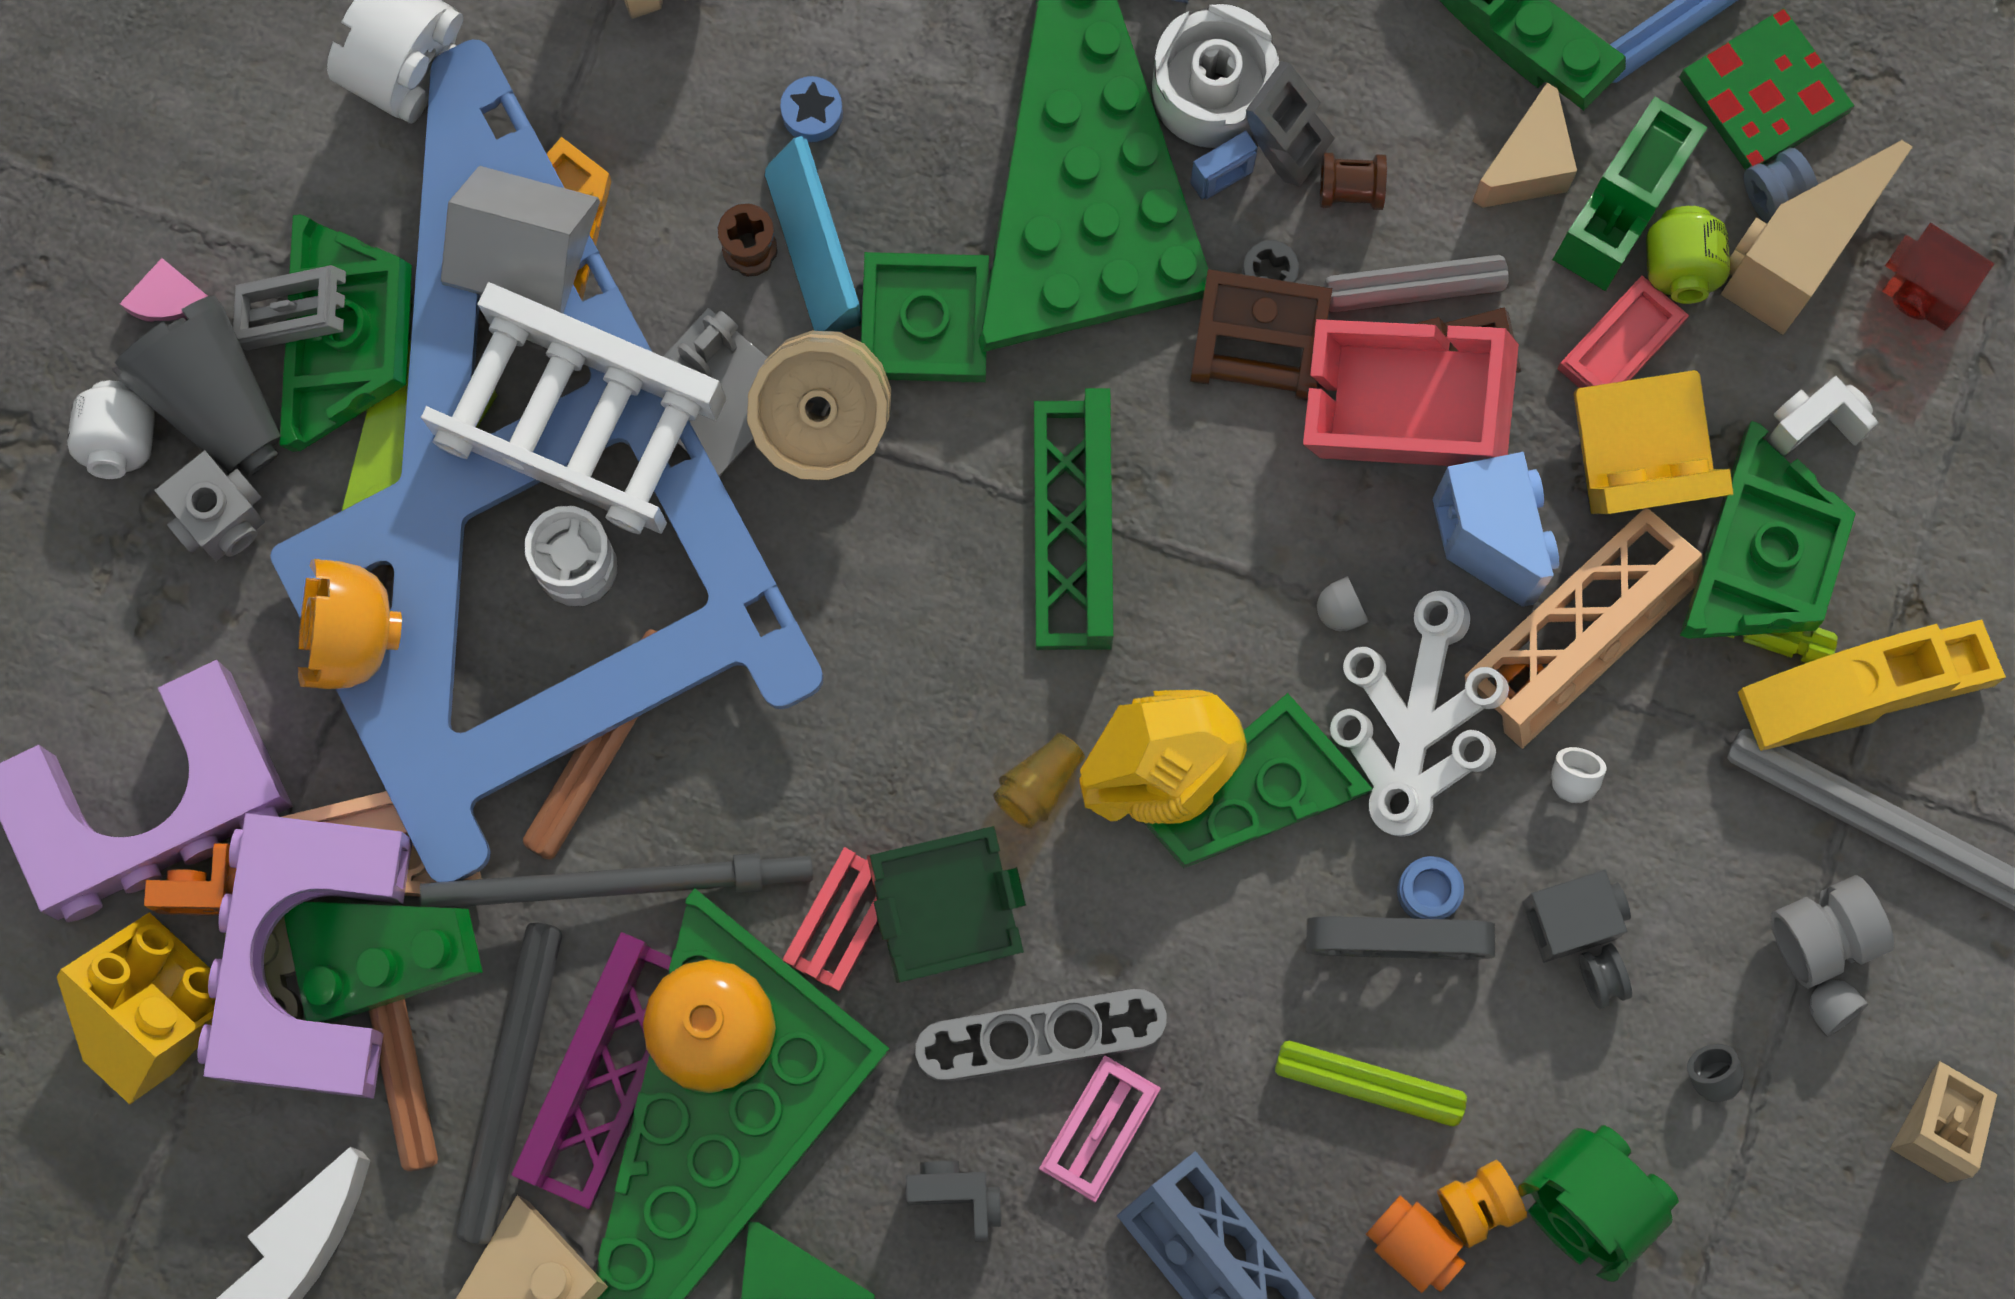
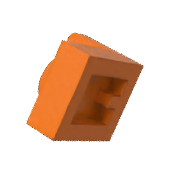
(189, 892)

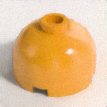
(344, 625)
(709, 1026)

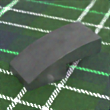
(1287, 125)

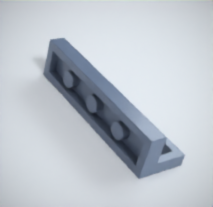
(1190, 1240)

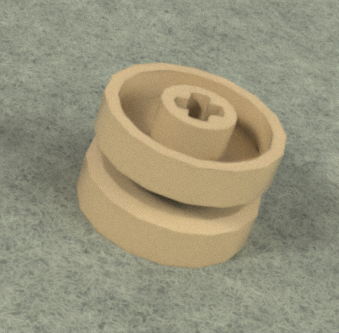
(825, 367)

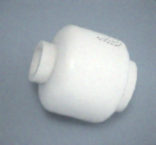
(110, 430)

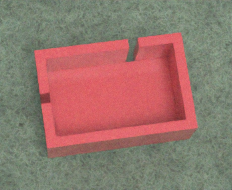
(1408, 394)

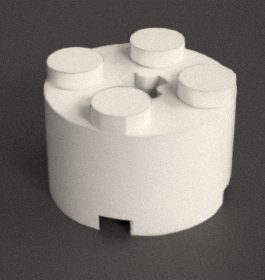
(393, 51)
(1186, 60)

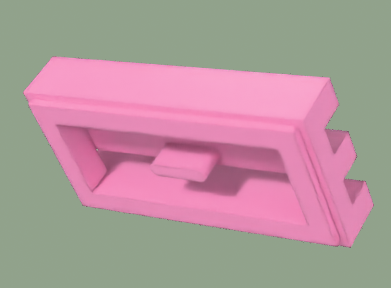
(1071, 1177)

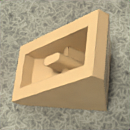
(1534, 159)
(1947, 1125)

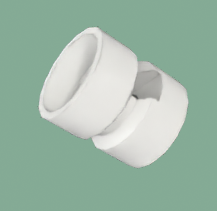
(571, 555)

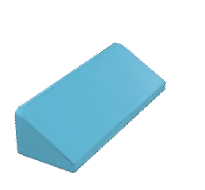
(812, 239)

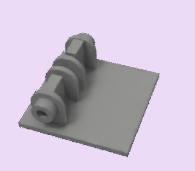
(721, 353)

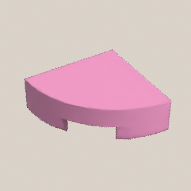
(161, 294)

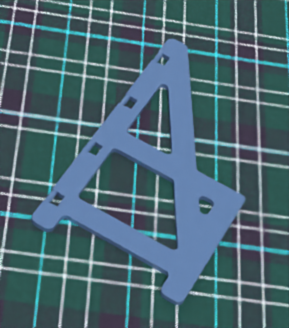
(422, 520)

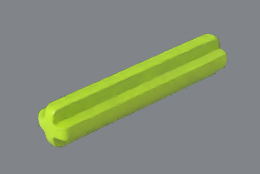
(1371, 1083)

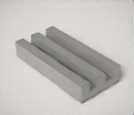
(325, 305)

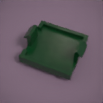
(946, 904)

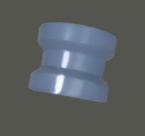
(1778, 182)

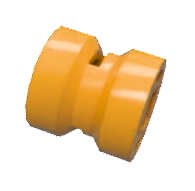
(1482, 1203)

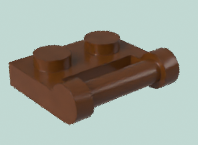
(1264, 313)

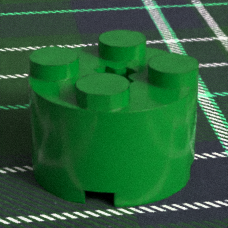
(1598, 1201)

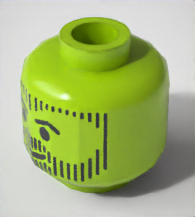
(1687, 254)

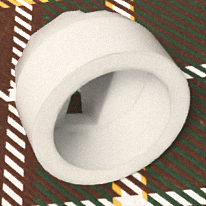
(1577, 774)

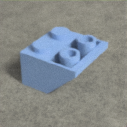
(1494, 525)

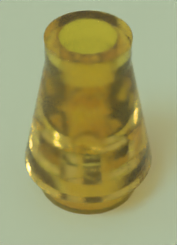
(1036, 784)

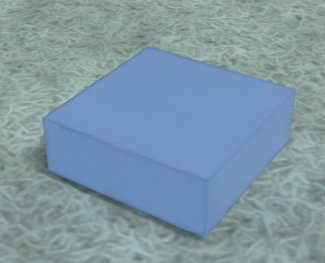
(1224, 165)

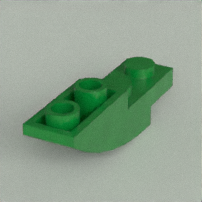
(1543, 45)

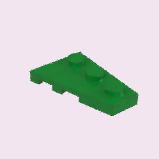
(1283, 779)

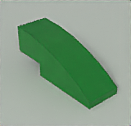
(1629, 193)

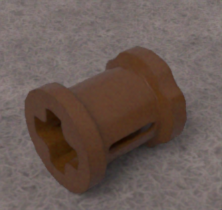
(1353, 181)
(742, 220)

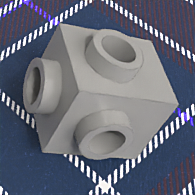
(211, 508)

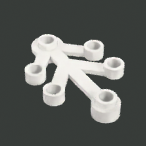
(1418, 723)

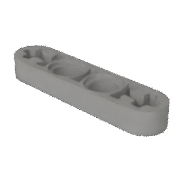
(1039, 1024)

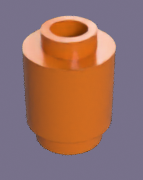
(1417, 1245)

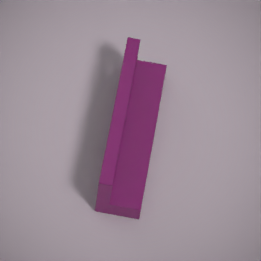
(577, 1075)

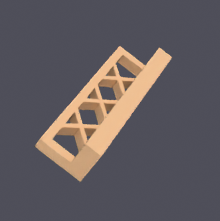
(1605, 640)

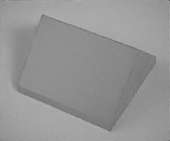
(516, 236)

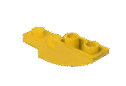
(1870, 681)

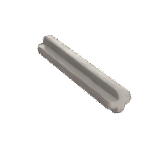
(1417, 283)

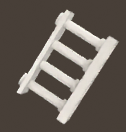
(569, 347)

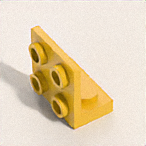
(1647, 443)

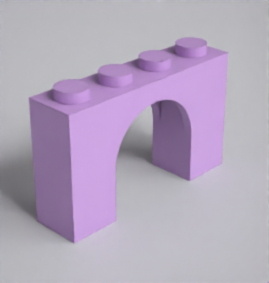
(228, 776)
(276, 869)

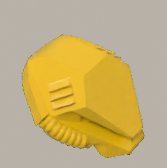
(1163, 757)

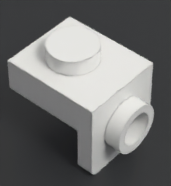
(1834, 402)

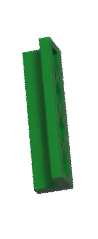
(1098, 522)

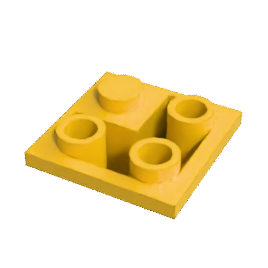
(137, 1006)

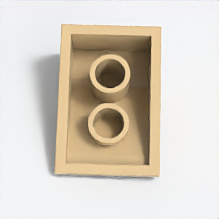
(1787, 258)

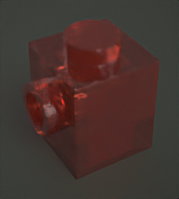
(1934, 276)

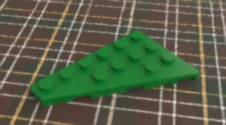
(1090, 192)
(712, 1160)

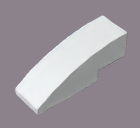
(303, 1233)

